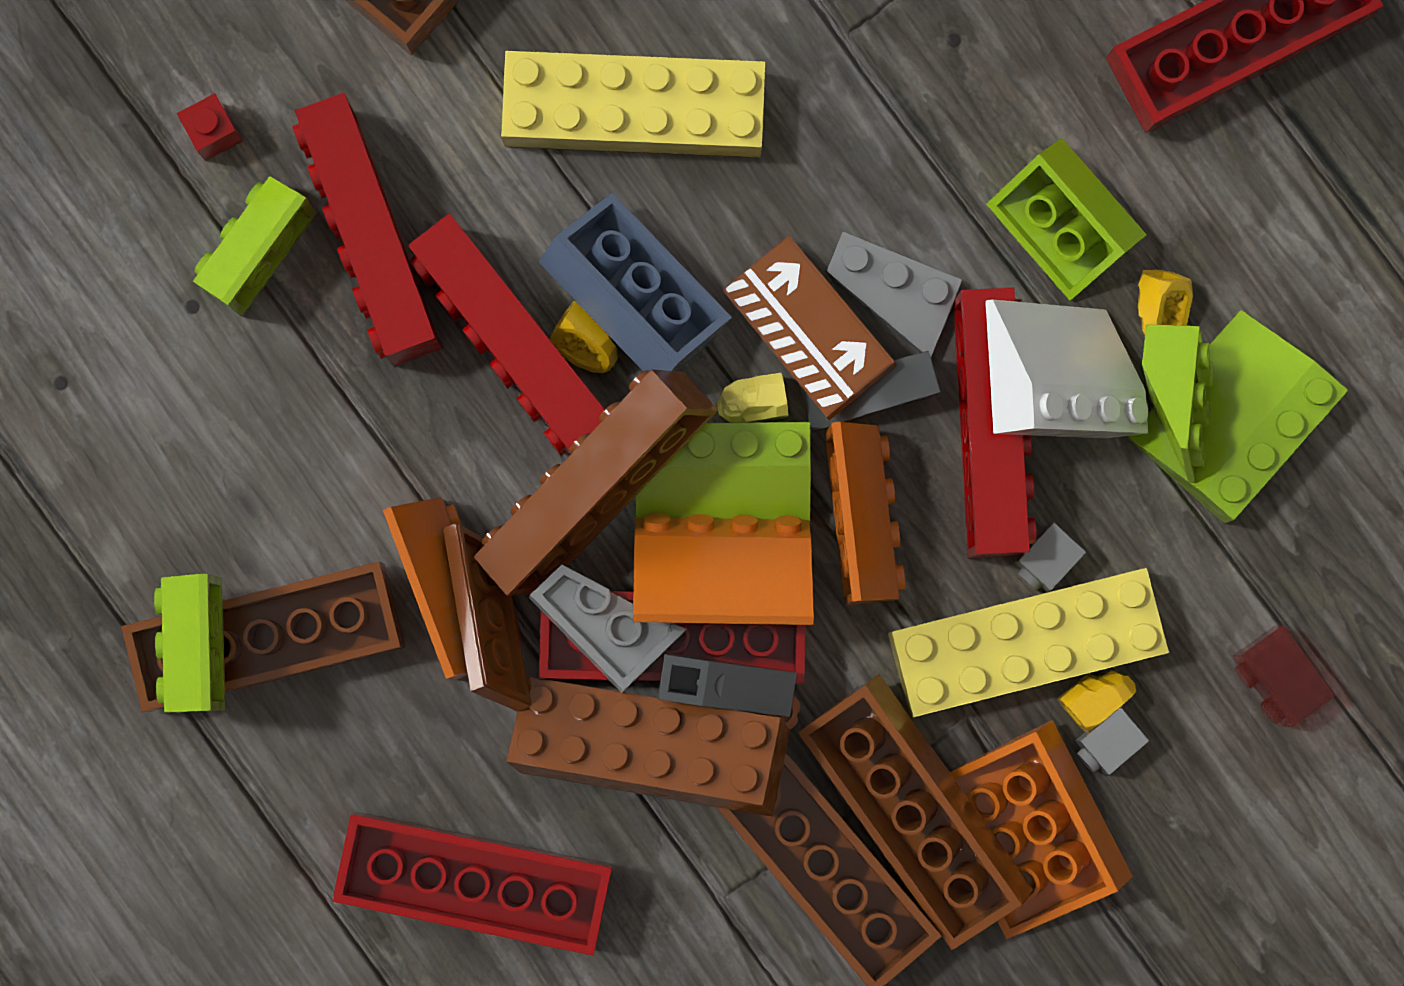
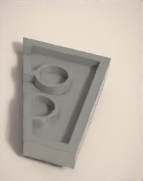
(896, 288)
(603, 626)

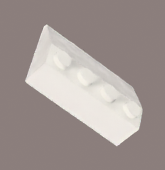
(1061, 373)

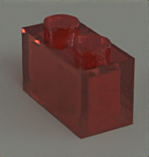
(1281, 677)

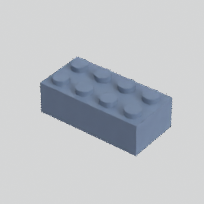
(634, 287)

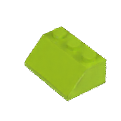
(1065, 218)
(254, 244)
(190, 643)

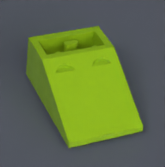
(1177, 379)

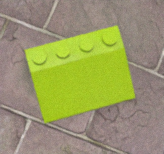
(1260, 412)
(735, 472)

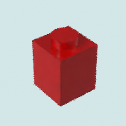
(209, 127)

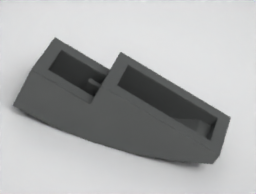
(906, 383)

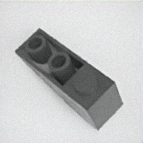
(726, 685)

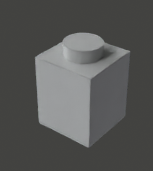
(1048, 559)
(1110, 743)

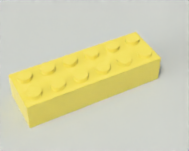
(633, 103)
(1028, 642)

